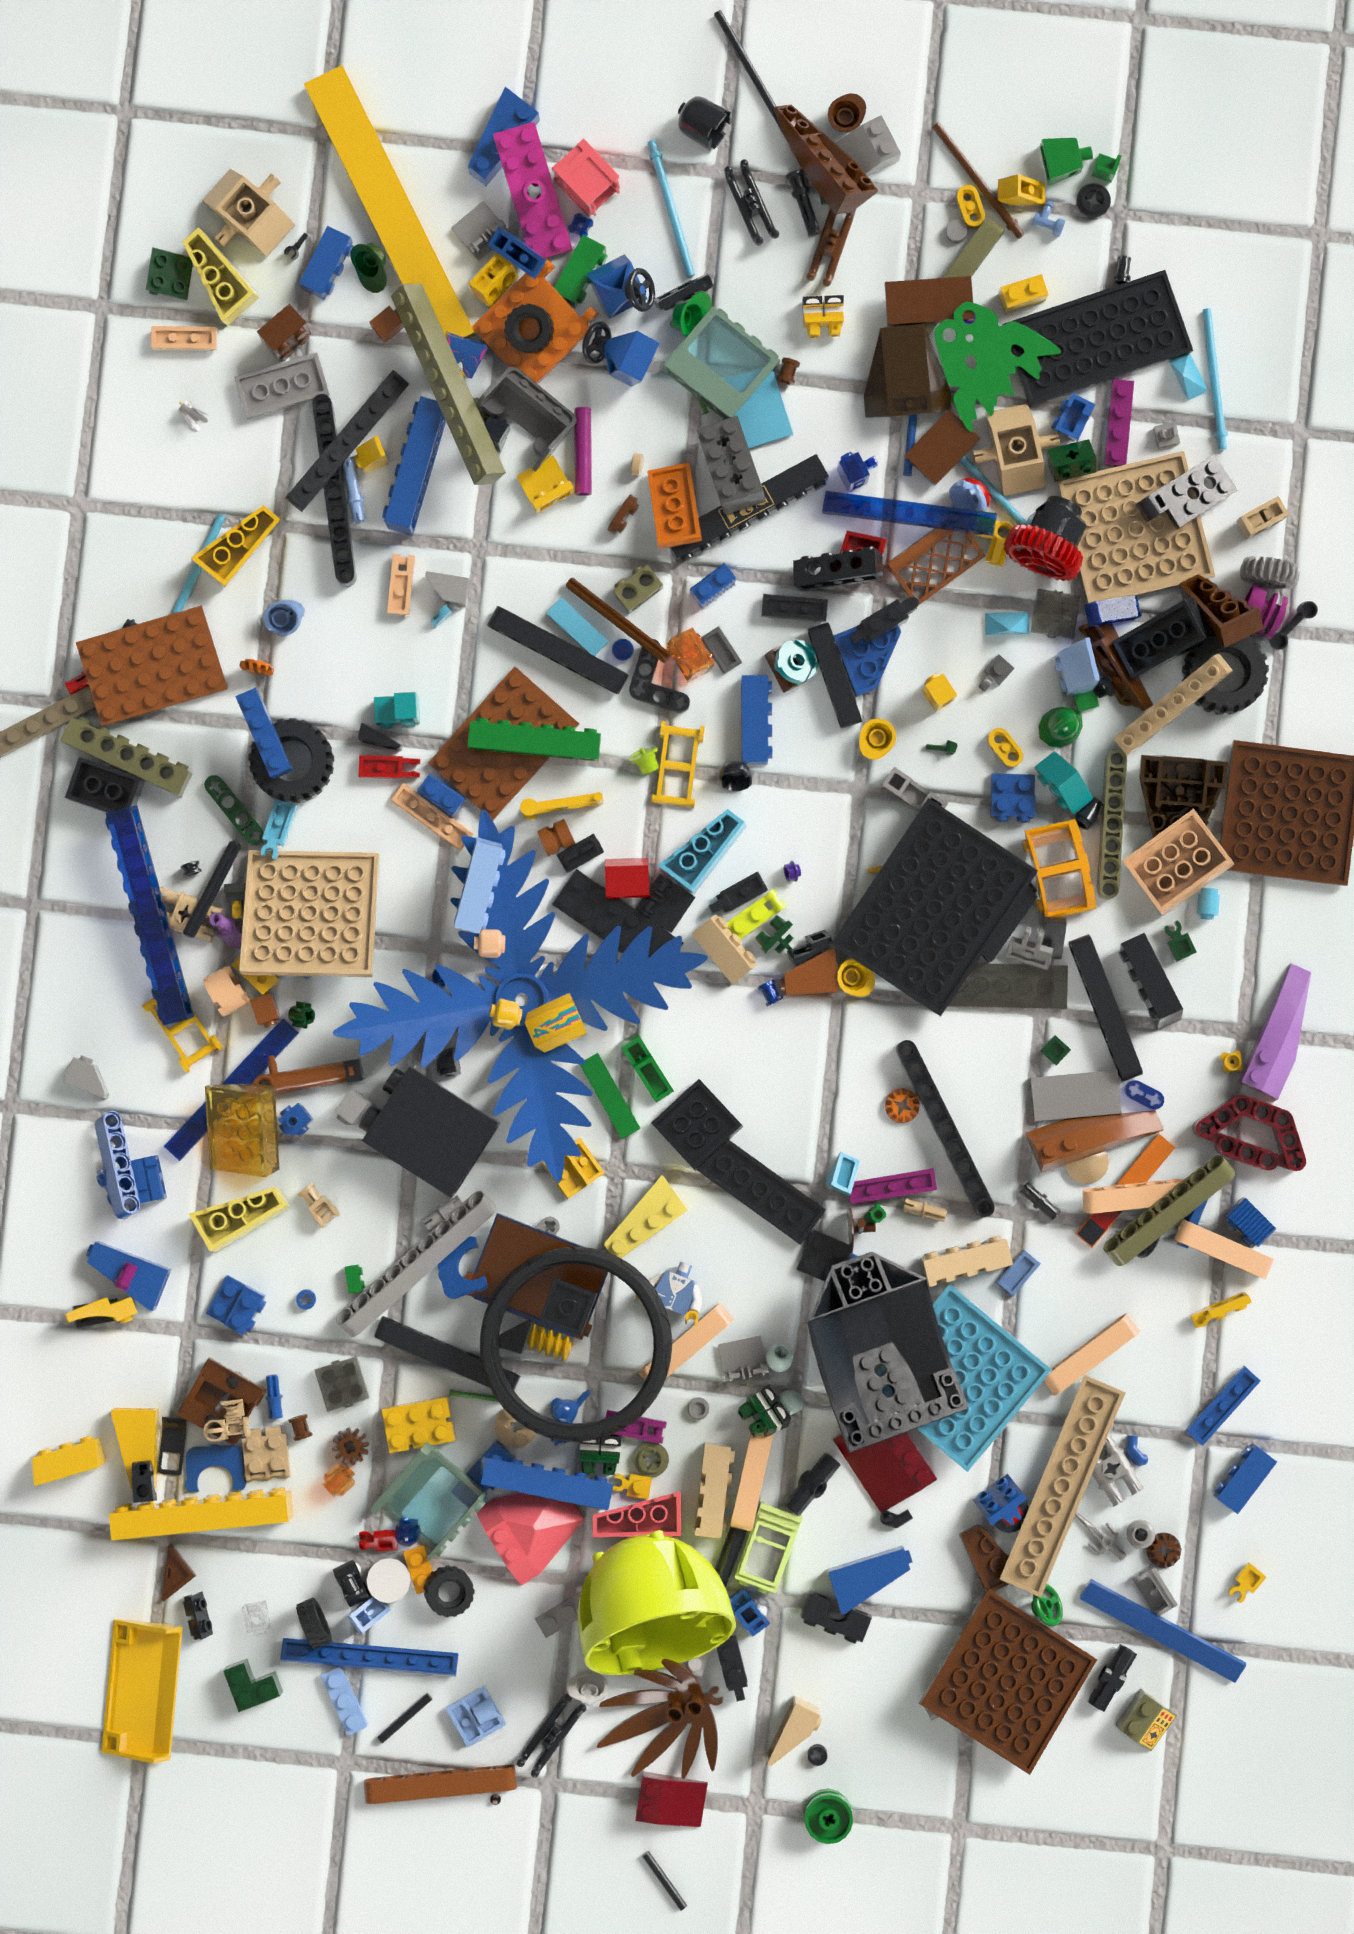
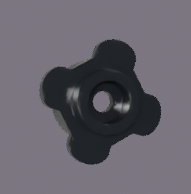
(1100, 692)

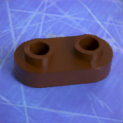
(629, 507)

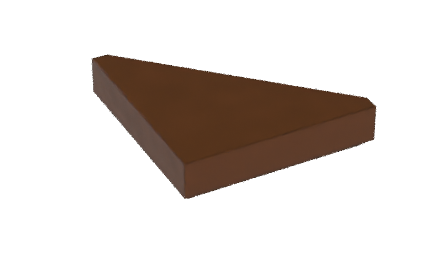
(176, 1573)

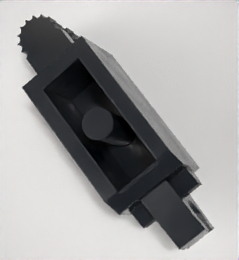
(884, 620)
(733, 1667)

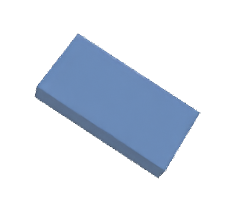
(1018, 1273)

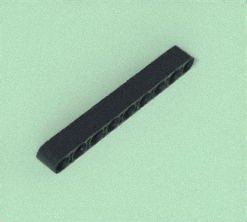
(338, 500)
(952, 1136)

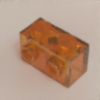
(690, 654)

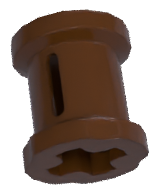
(788, 371)
(300, 1427)

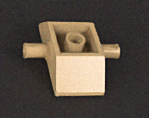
(261, 226)
(1016, 470)

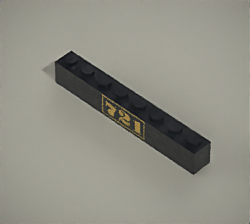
(778, 491)

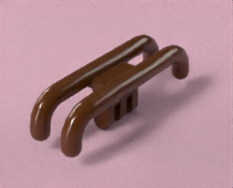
(830, 245)

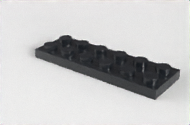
(587, 905)
(763, 1191)

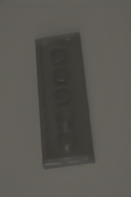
(1014, 987)

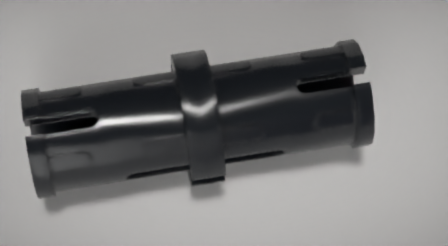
(1040, 1201)

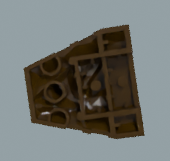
(1177, 786)

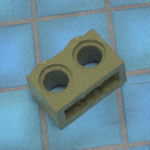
(642, 593)

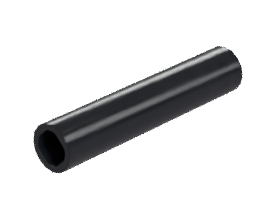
(729, 1553)

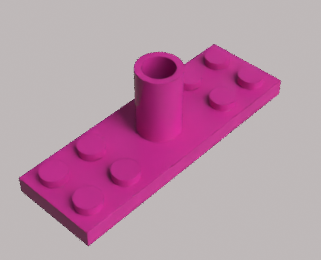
(525, 166)

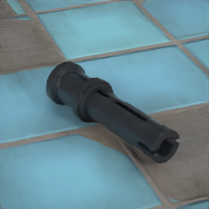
(800, 193)

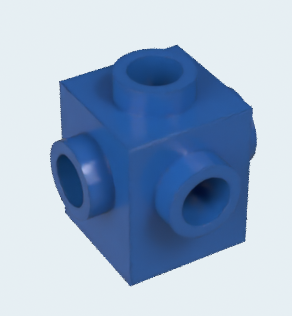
(302, 1116)

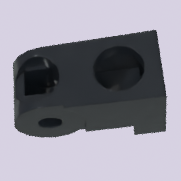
(143, 1482)

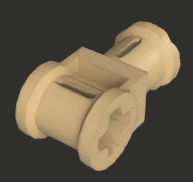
(319, 1206)

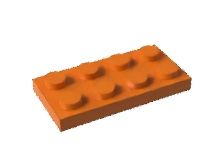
(674, 505)

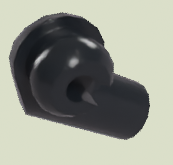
(893, 1520)

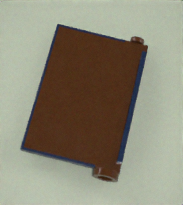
(514, 1243)

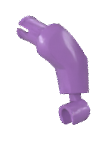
(227, 929)

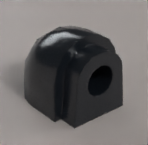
(446, 1065)

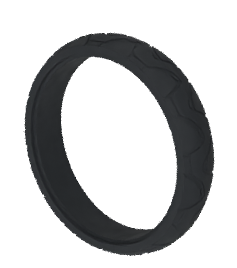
(491, 1357)

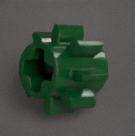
(301, 1014)

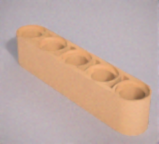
(1126, 1196)
(1223, 1249)
(695, 1338)
(1091, 1354)
(751, 1482)

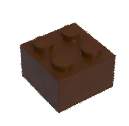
(284, 333)

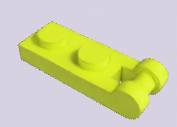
(755, 915)

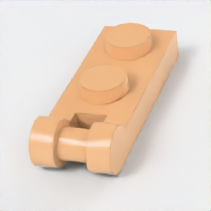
(401, 585)

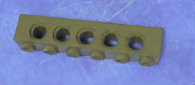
(74, 736)

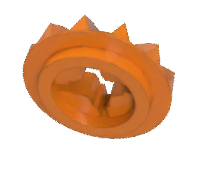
(256, 667)
(898, 1096)

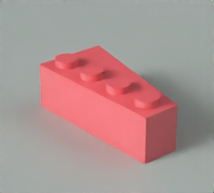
(641, 1518)

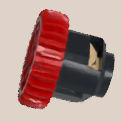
(1049, 540)

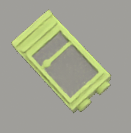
(767, 1548)

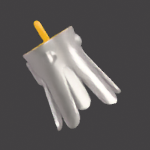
(191, 413)

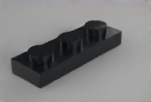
(794, 608)

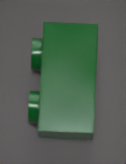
(353, 1277)

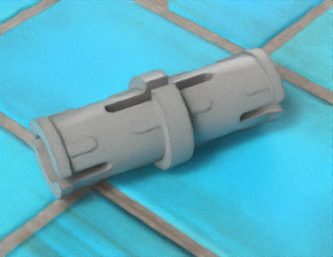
(441, 1213)

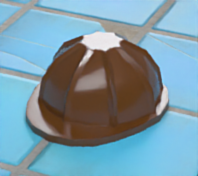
(847, 112)

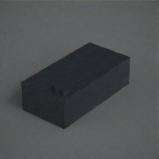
(1163, 638)

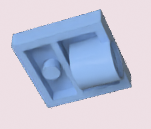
(475, 1716)

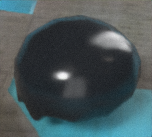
(735, 776)

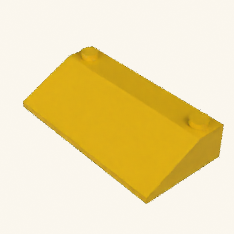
(141, 1690)

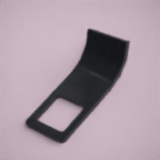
(173, 1441)

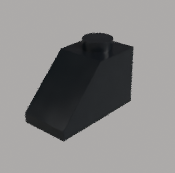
(498, 431)

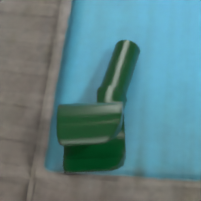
(949, 748)

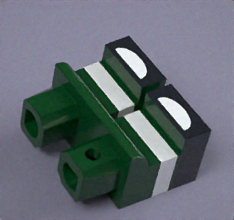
(766, 1411)
(609, 1454)

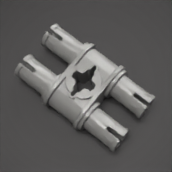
(1123, 1471)

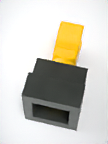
(236, 893)

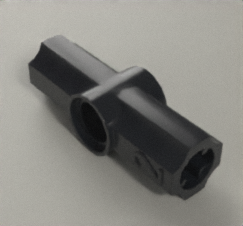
(812, 1484)
(1112, 1677)

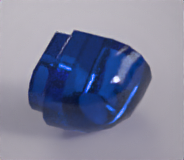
(407, 1531)

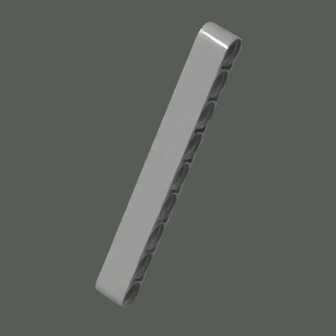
(416, 1263)

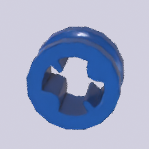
(303, 1293)

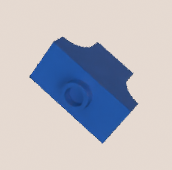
(748, 1612)

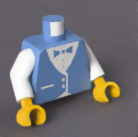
(678, 1292)

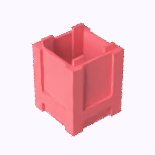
(586, 178)

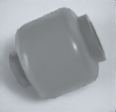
(1148, 1535)

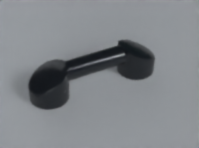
(1305, 610)

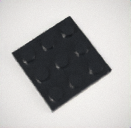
(697, 1124)

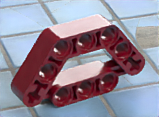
(1257, 1153)

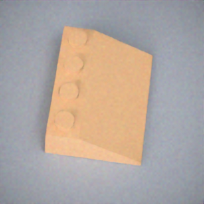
(1178, 862)

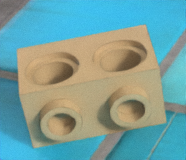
(1262, 517)

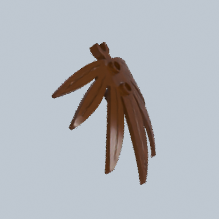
(682, 1707)

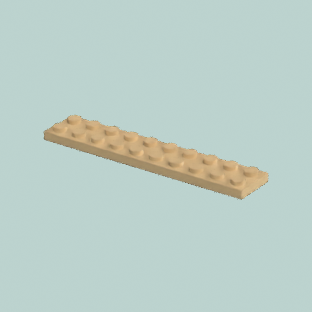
(1062, 1486)

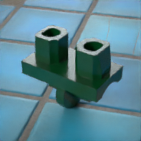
(781, 927)

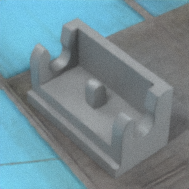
(1154, 1590)

